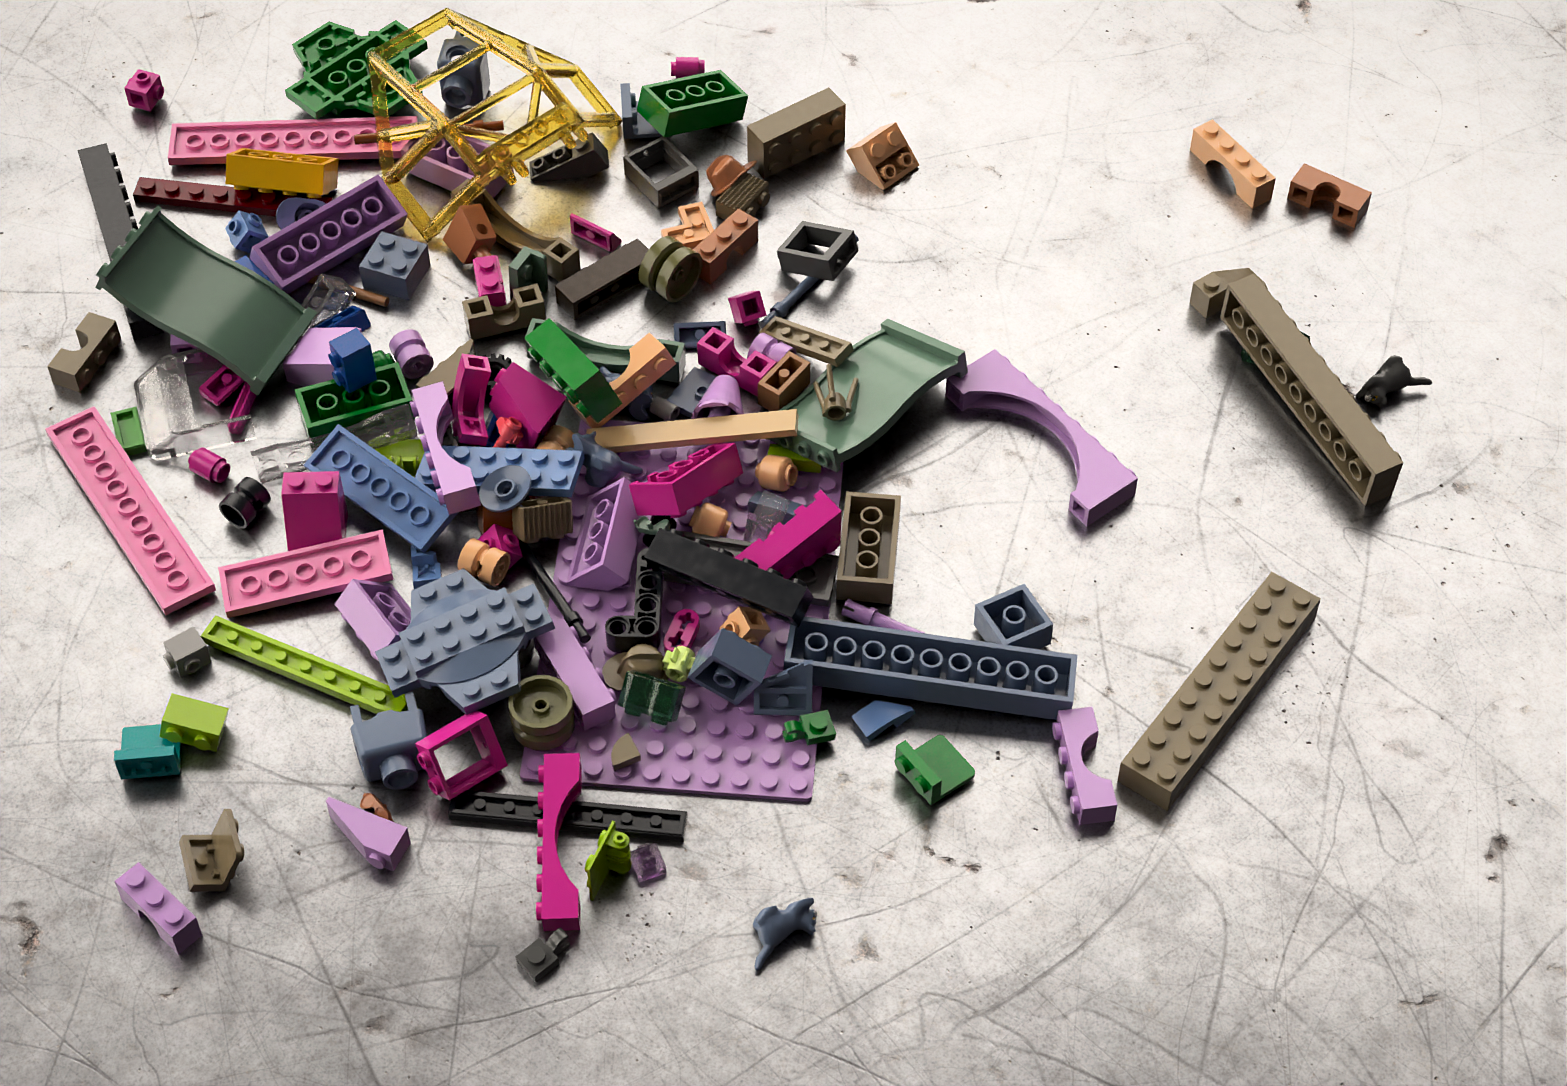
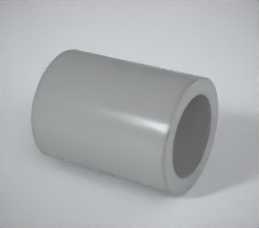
(664, 409)

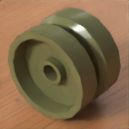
(670, 269)
(542, 713)

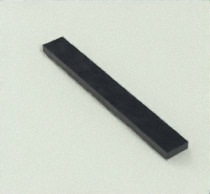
(581, 816)

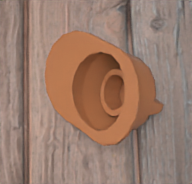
(725, 172)

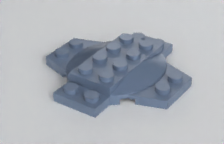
(465, 640)

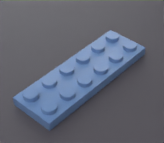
(551, 471)
(382, 488)

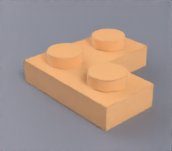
(695, 225)

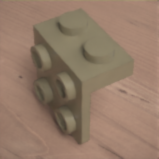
(212, 858)

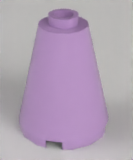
(720, 399)

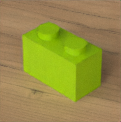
(193, 722)

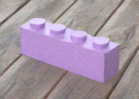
(573, 666)

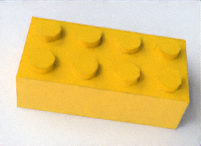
(282, 172)

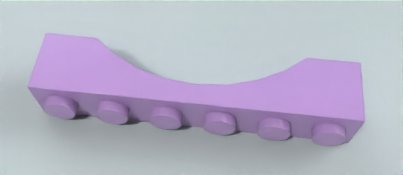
(455, 479)

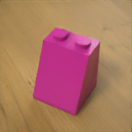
(527, 400)
(313, 508)

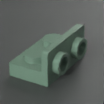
(528, 269)

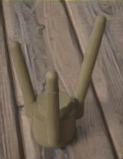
(835, 405)

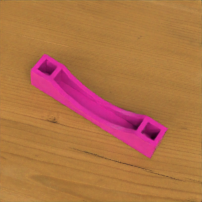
(561, 787)

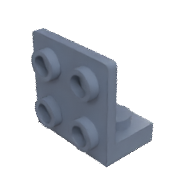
(633, 123)

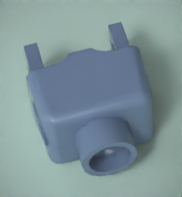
(469, 83)
(388, 744)

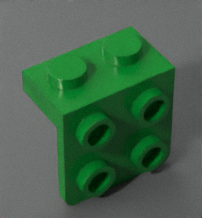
(933, 767)

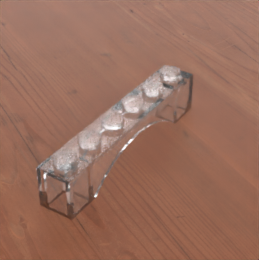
(377, 431)

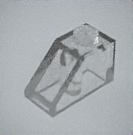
(328, 297)

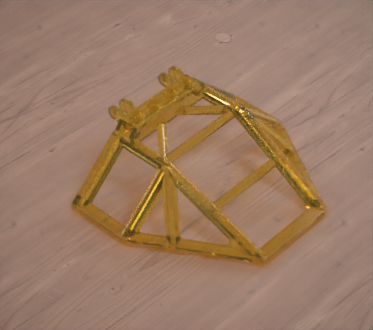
(509, 149)

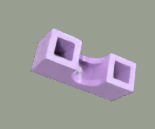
(169, 916)

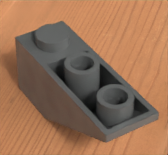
(565, 163)

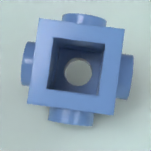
(245, 231)

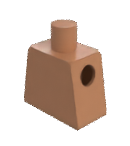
(470, 233)

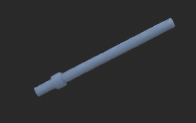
(781, 308)

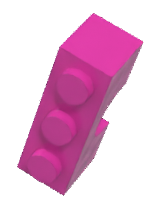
(720, 356)

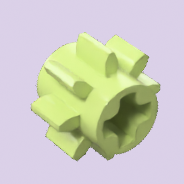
(678, 663)

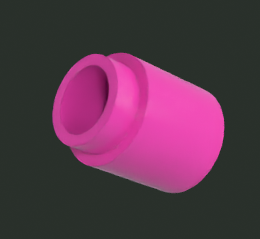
(687, 66)
(209, 465)

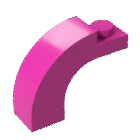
(469, 398)

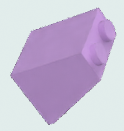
(309, 359)

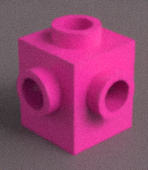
(144, 90)
(503, 539)

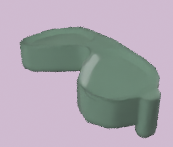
(645, 526)

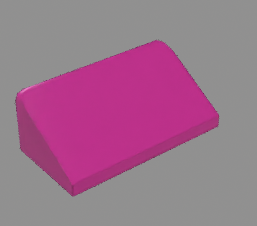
(594, 233)
(220, 385)

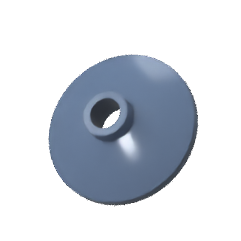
(505, 488)

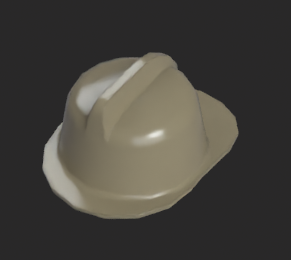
(639, 658)

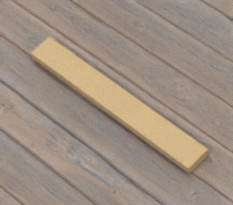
(698, 431)

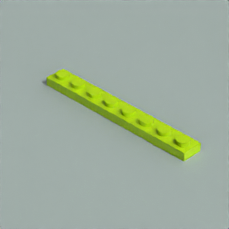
(301, 666)

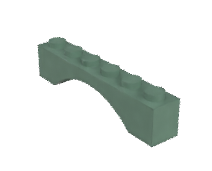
(617, 357)

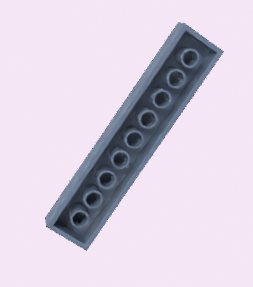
(934, 667)

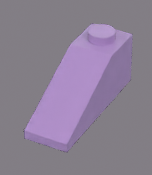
(374, 837)

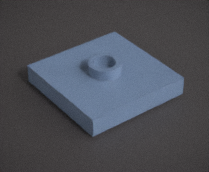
(691, 390)

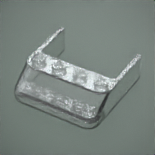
(168, 410)

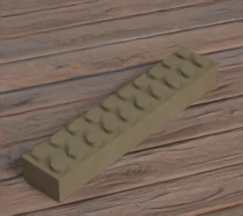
(1311, 390)
(1218, 691)

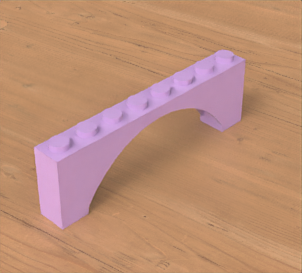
(997, 384)

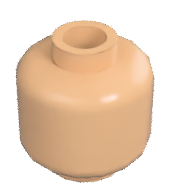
(776, 473)
(710, 520)

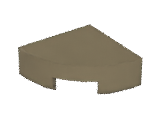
(624, 753)

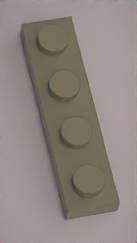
(809, 341)

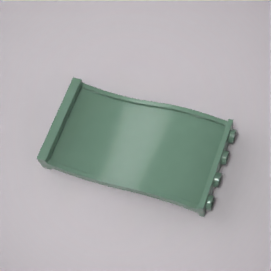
(205, 299)
(892, 373)

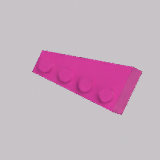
(687, 481)
(799, 541)

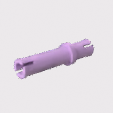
(873, 618)

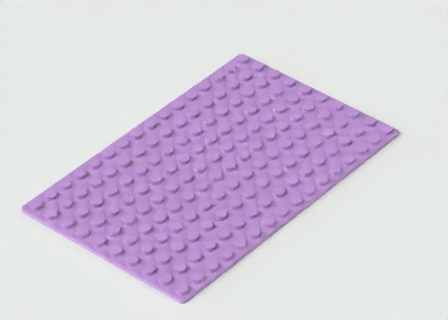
(713, 742)

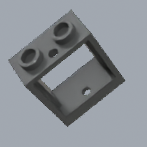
(669, 189)
(841, 250)

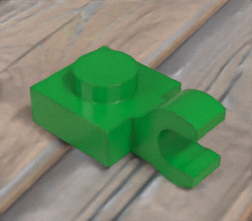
(814, 727)

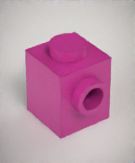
(747, 307)

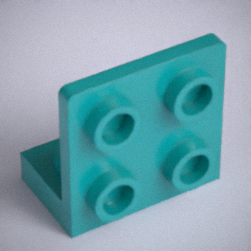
(146, 753)

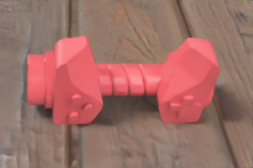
(509, 432)

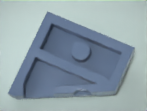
(786, 692)

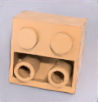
(883, 156)

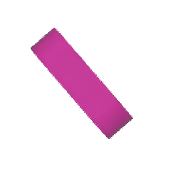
(676, 632)

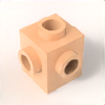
(747, 624)

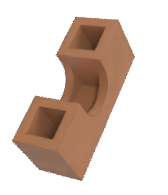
(1314, 185)
(736, 233)

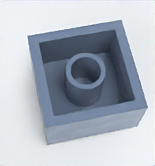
(394, 265)
(1013, 619)
(729, 666)

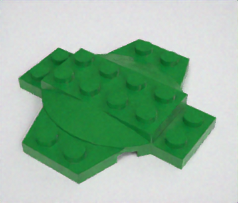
(339, 71)

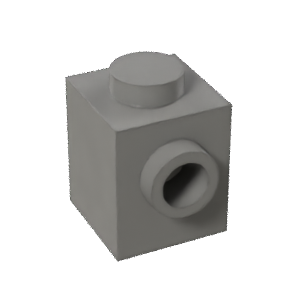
(186, 652)

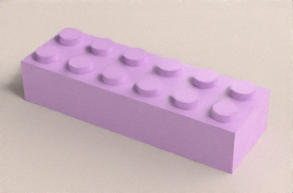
(329, 235)

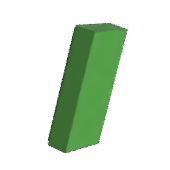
(129, 430)

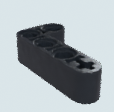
(632, 629)

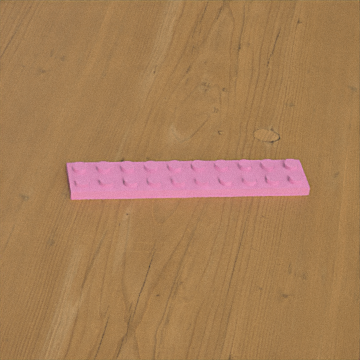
(322, 137)
(130, 510)

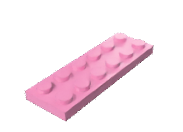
(304, 573)

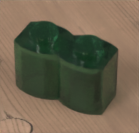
(651, 697)

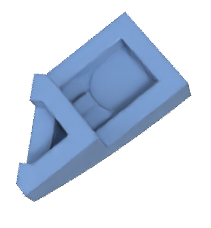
(424, 567)
(879, 716)

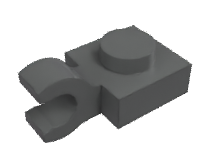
(541, 958)

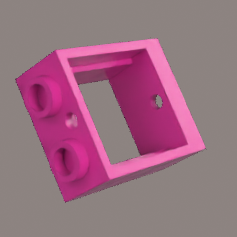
(486, 742)

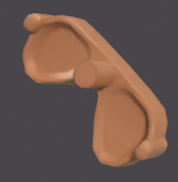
(370, 801)

